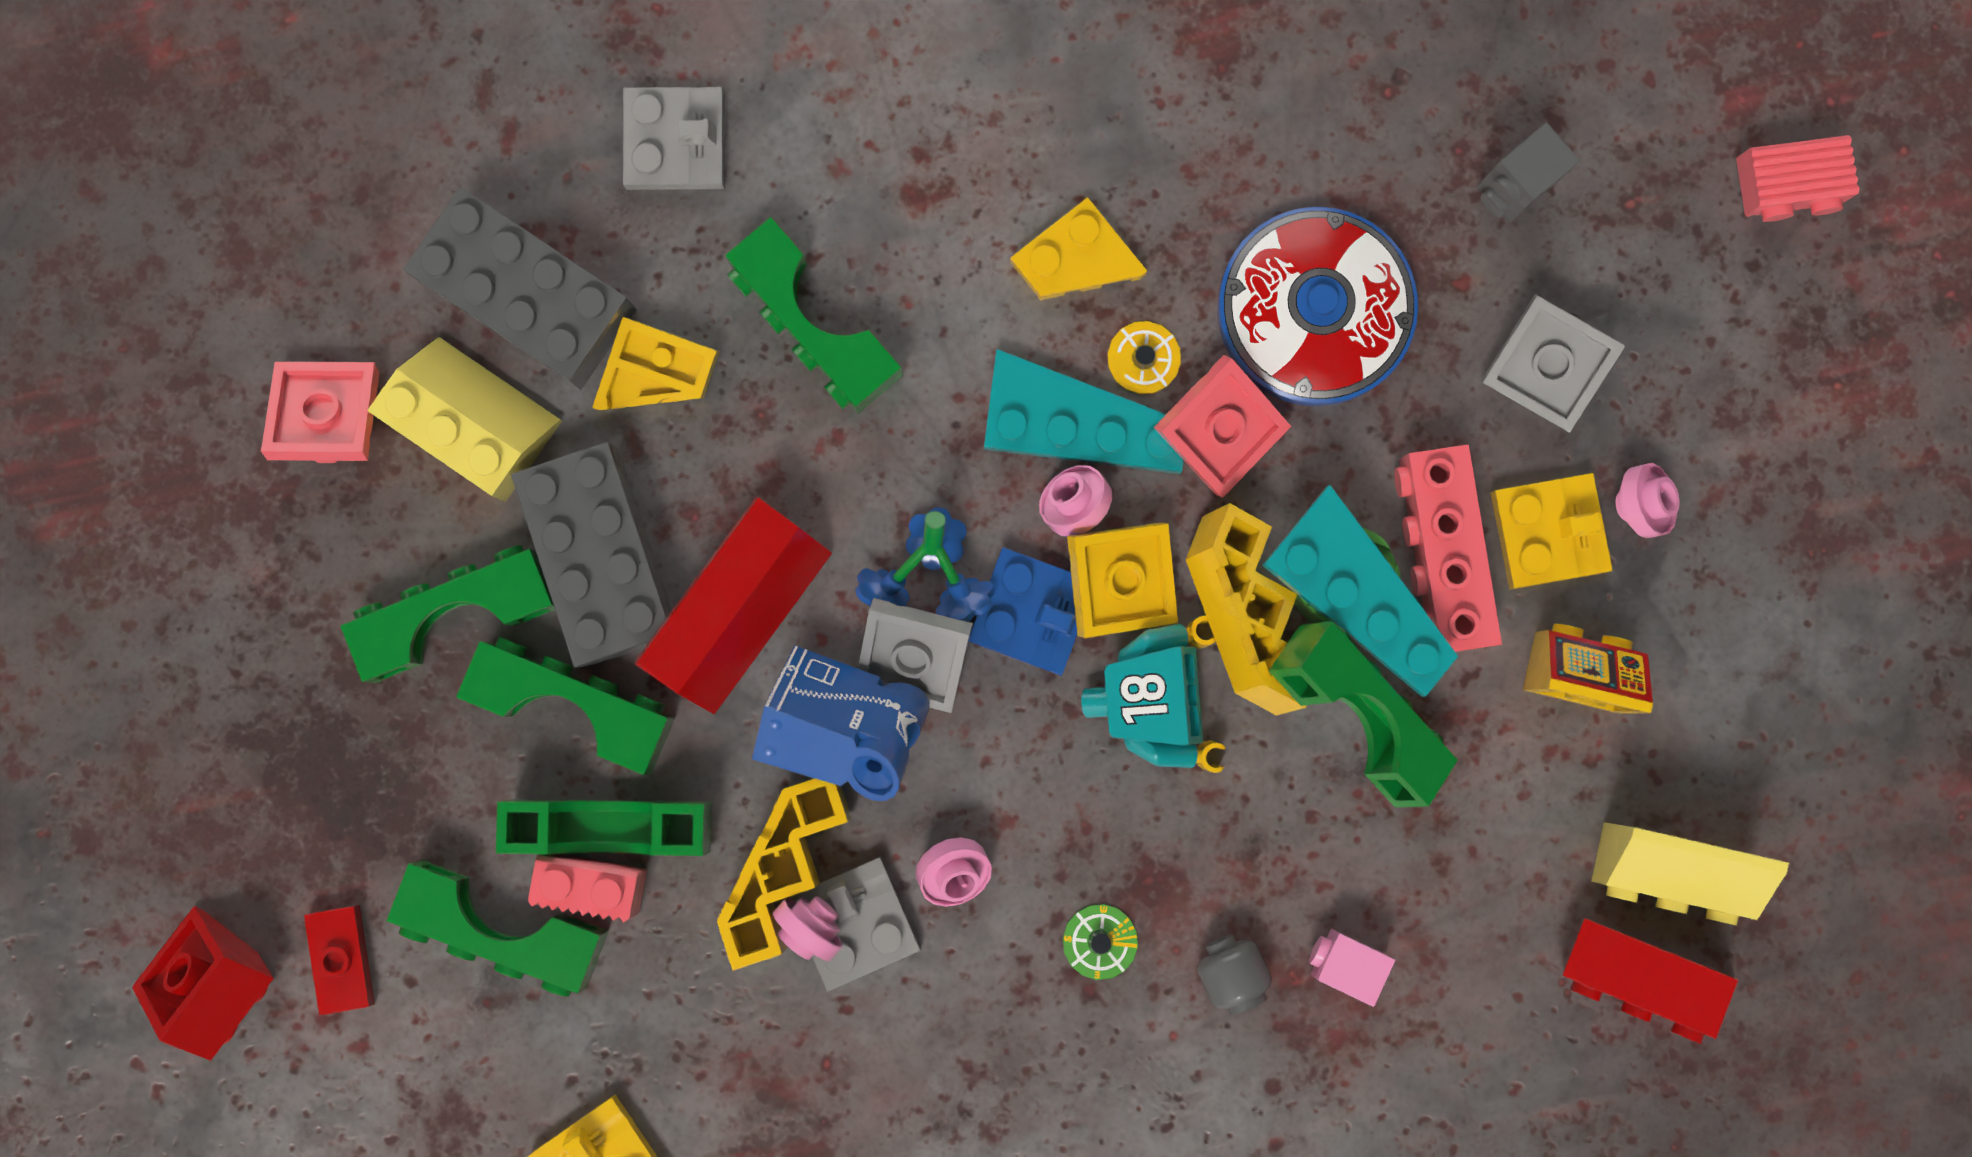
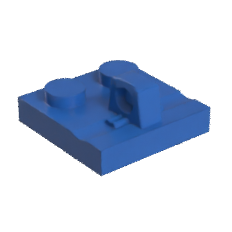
(1029, 613)

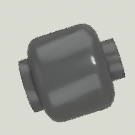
(1234, 974)

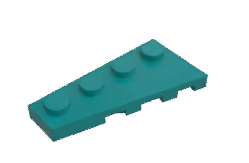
(1067, 419)
(1351, 583)

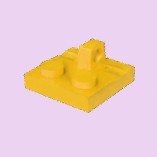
(1551, 531)
(1122, 579)
(600, 1133)

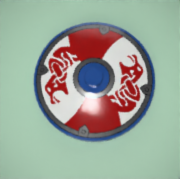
(1317, 306)

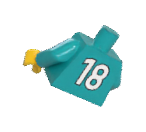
(1156, 698)

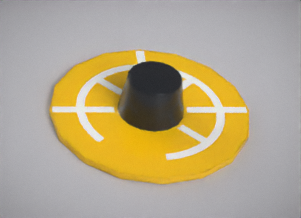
(1144, 357)

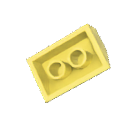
(465, 417)
(1685, 873)

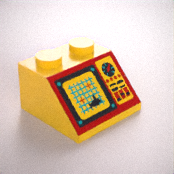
(1589, 671)

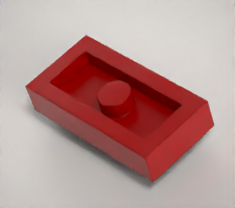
(339, 960)

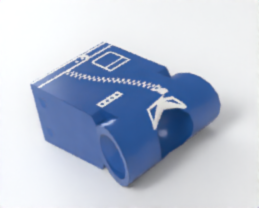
(840, 724)

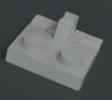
(673, 138)
(1553, 363)
(916, 650)
(869, 920)

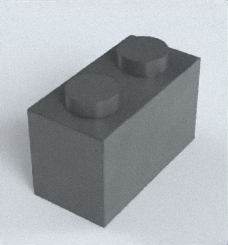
(1526, 174)

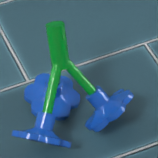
(938, 544)

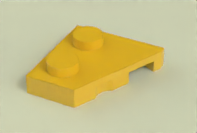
(1075, 255)
(653, 368)

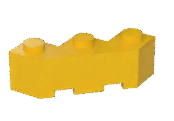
(1241, 604)
(778, 869)

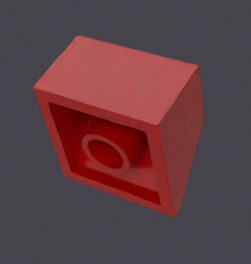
(201, 985)

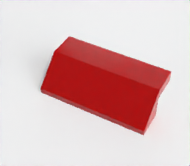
(733, 606)

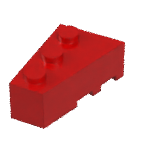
(1649, 981)

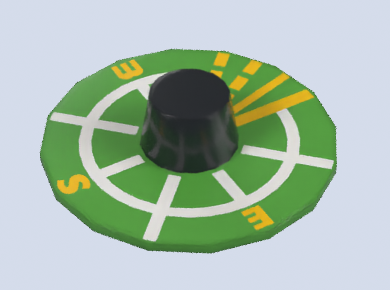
(1100, 942)

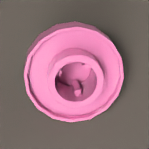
(1075, 500)
(1648, 500)
(953, 871)
(809, 927)

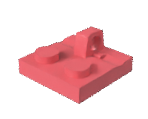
(320, 411)
(1222, 426)

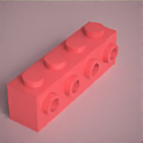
(1448, 545)

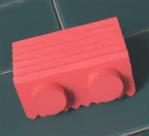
(1797, 177)
(587, 886)

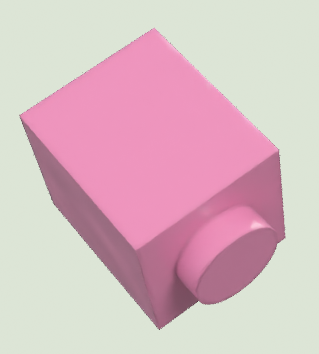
(1350, 966)

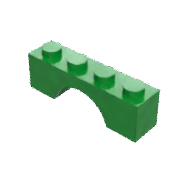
(772, 269)
(394, 636)
(625, 730)
(1403, 754)
(603, 826)
(439, 907)

